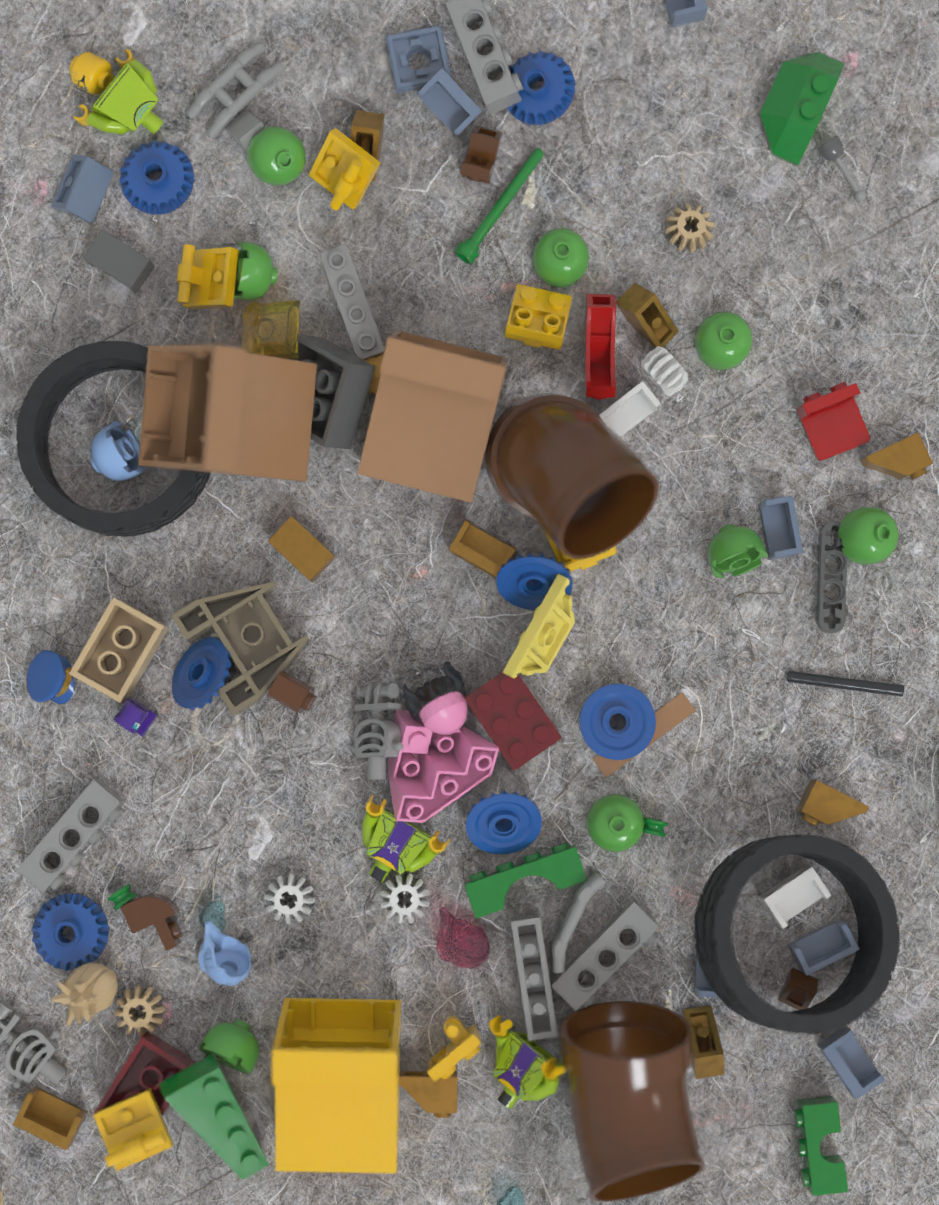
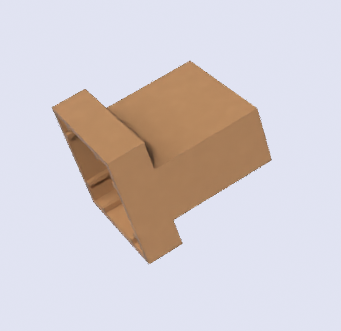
(227, 412)
(432, 415)

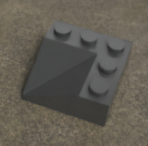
(339, 390)

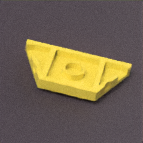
(545, 633)

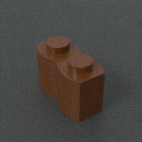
(292, 692)

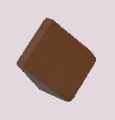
(798, 990)

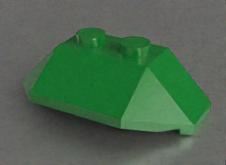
(798, 103)

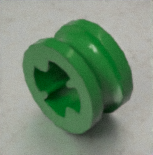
(654, 827)
(122, 897)

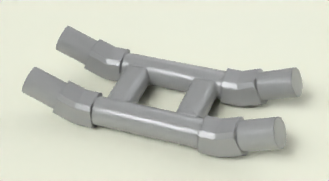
(233, 106)
(560, 941)

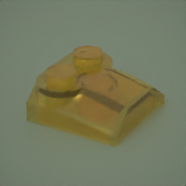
(271, 329)

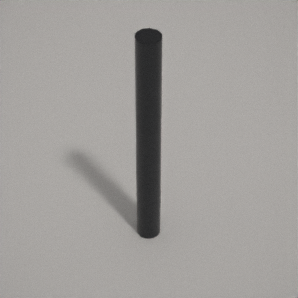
(845, 683)

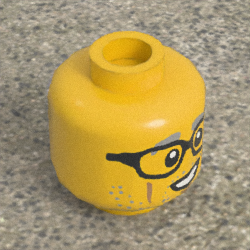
(91, 73)

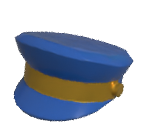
(50, 678)

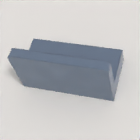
(82, 188)

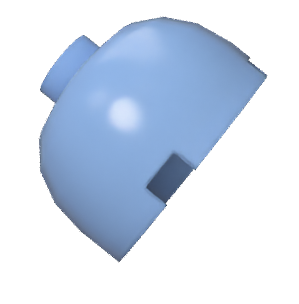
(116, 453)

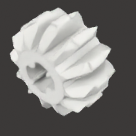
(664, 371)
(394, 898)
(287, 908)

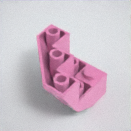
(435, 768)

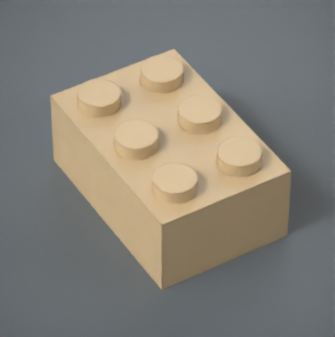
(119, 650)

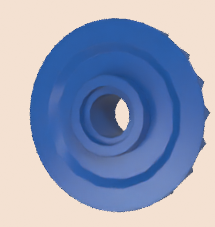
(552, 98)
(158, 195)
(529, 578)
(200, 673)
(638, 721)
(503, 823)
(88, 924)

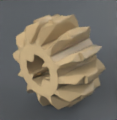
(689, 217)
(132, 1001)

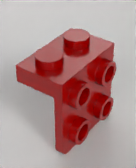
(833, 421)

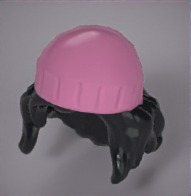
(439, 702)

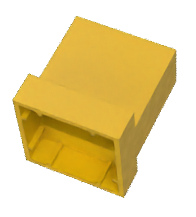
(337, 1085)

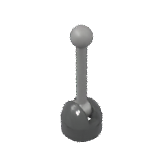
(832, 151)

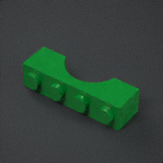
(489, 891)

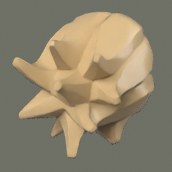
(87, 991)

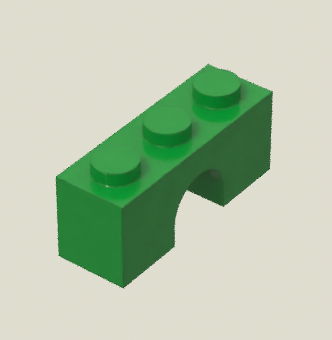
(817, 1119)

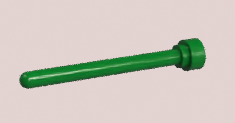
(468, 250)

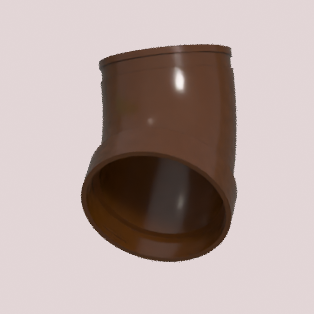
(569, 473)
(631, 1098)

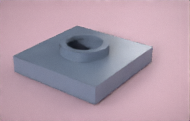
(405, 44)

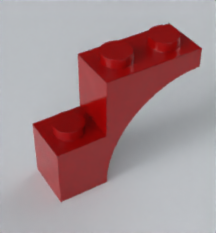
(600, 346)

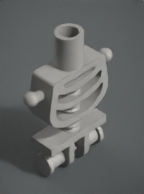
(369, 733)
(45, 1065)

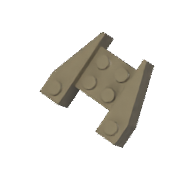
(250, 635)

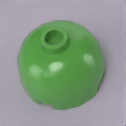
(276, 156)
(560, 257)
(254, 272)
(723, 340)
(868, 535)
(735, 550)
(615, 822)
(232, 1045)

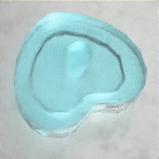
(213, 912)
(512, 1197)

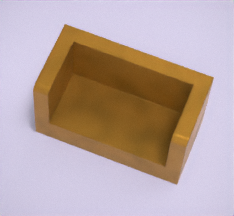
(301, 549)
(481, 549)
(50, 1118)

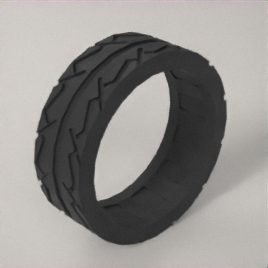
(33, 431)
(875, 922)

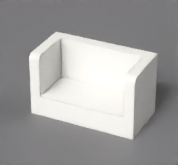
(630, 409)
(794, 894)

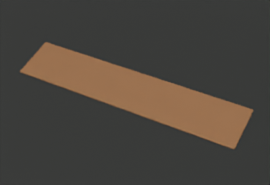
(666, 719)

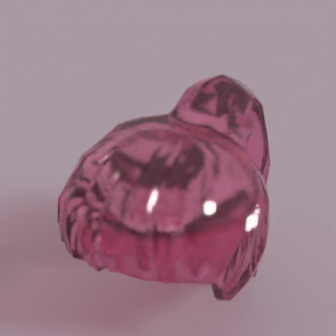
(461, 942)

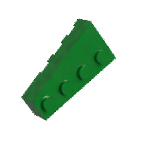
(212, 1111)

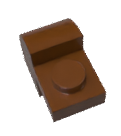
(481, 154)
(154, 910)

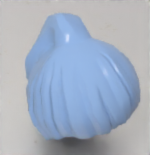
(224, 957)

